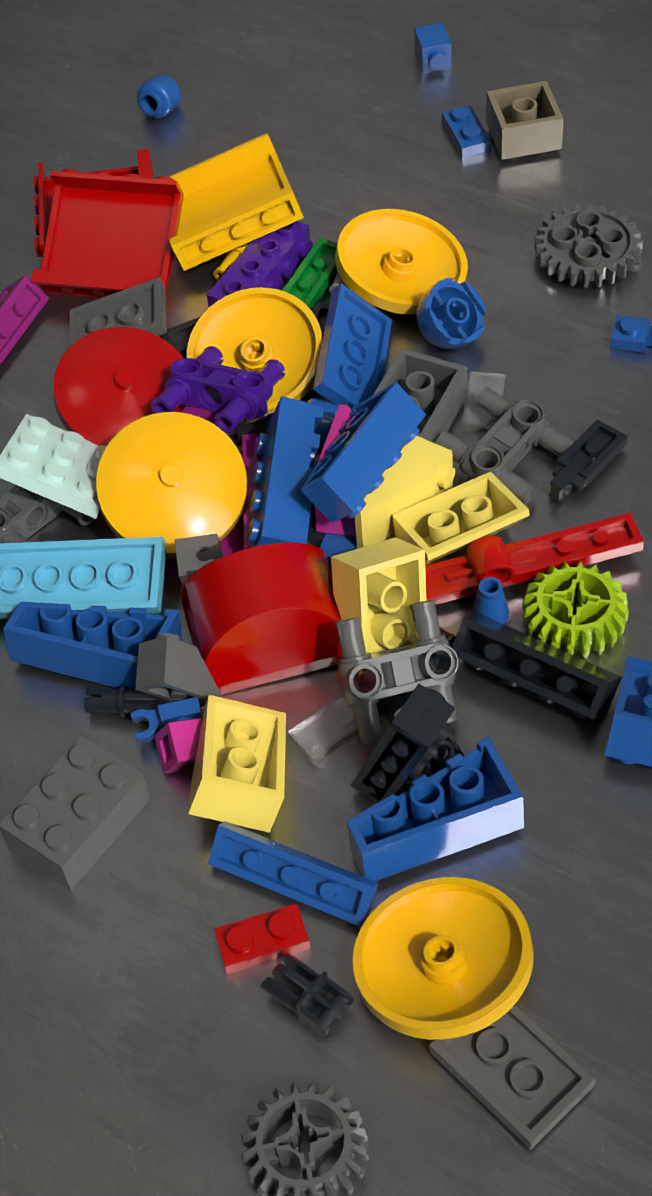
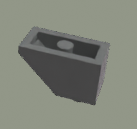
(173, 670)

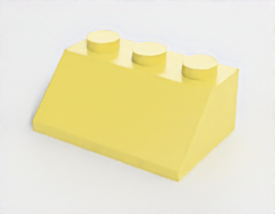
(459, 516)

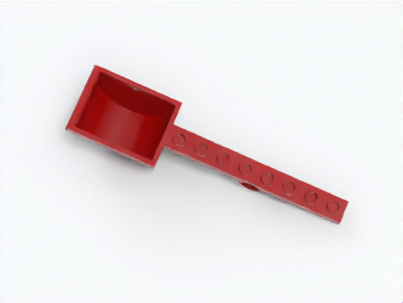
(275, 609)

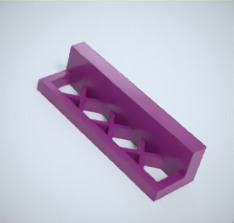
(18, 308)

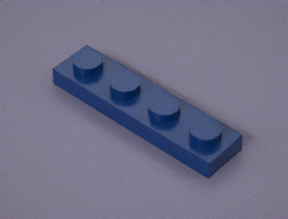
(293, 873)

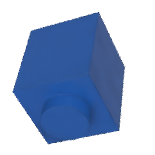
(432, 47)

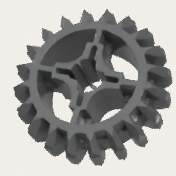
(323, 1144)

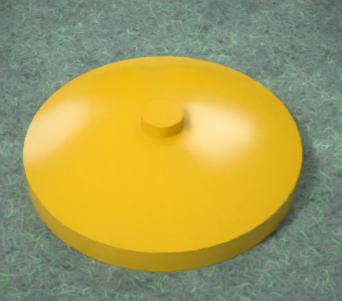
(397, 257)
(260, 327)
(171, 479)
(443, 958)

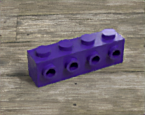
(265, 262)

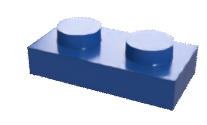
(466, 131)

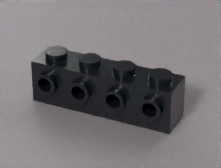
(535, 665)
(406, 745)

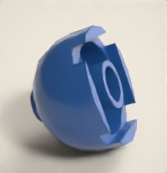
(451, 314)

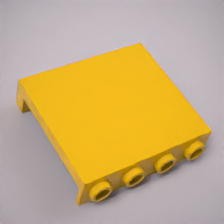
(232, 201)

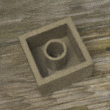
(524, 120)

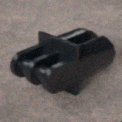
(304, 991)

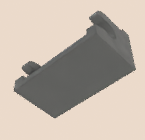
(196, 553)

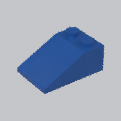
(632, 721)

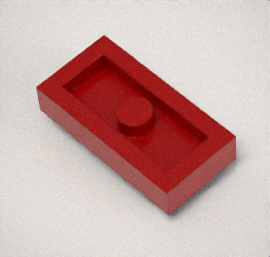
(262, 938)

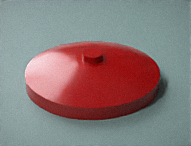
(111, 381)

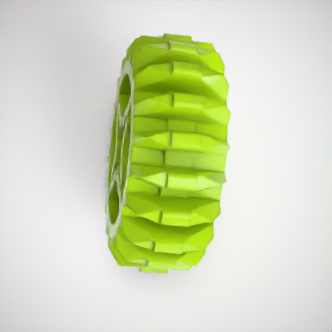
(599, 613)

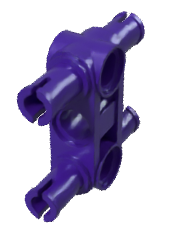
(219, 388)

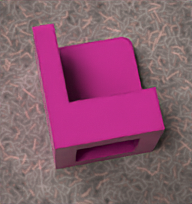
(178, 744)

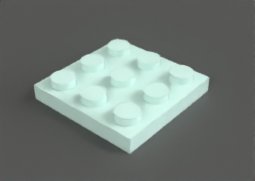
(53, 464)

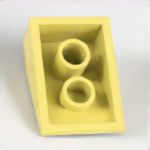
(417, 476)
(378, 588)
(239, 764)

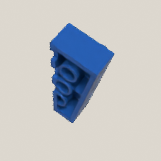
(363, 452)
(283, 468)
(85, 642)
(439, 815)

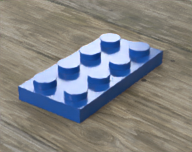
(352, 349)

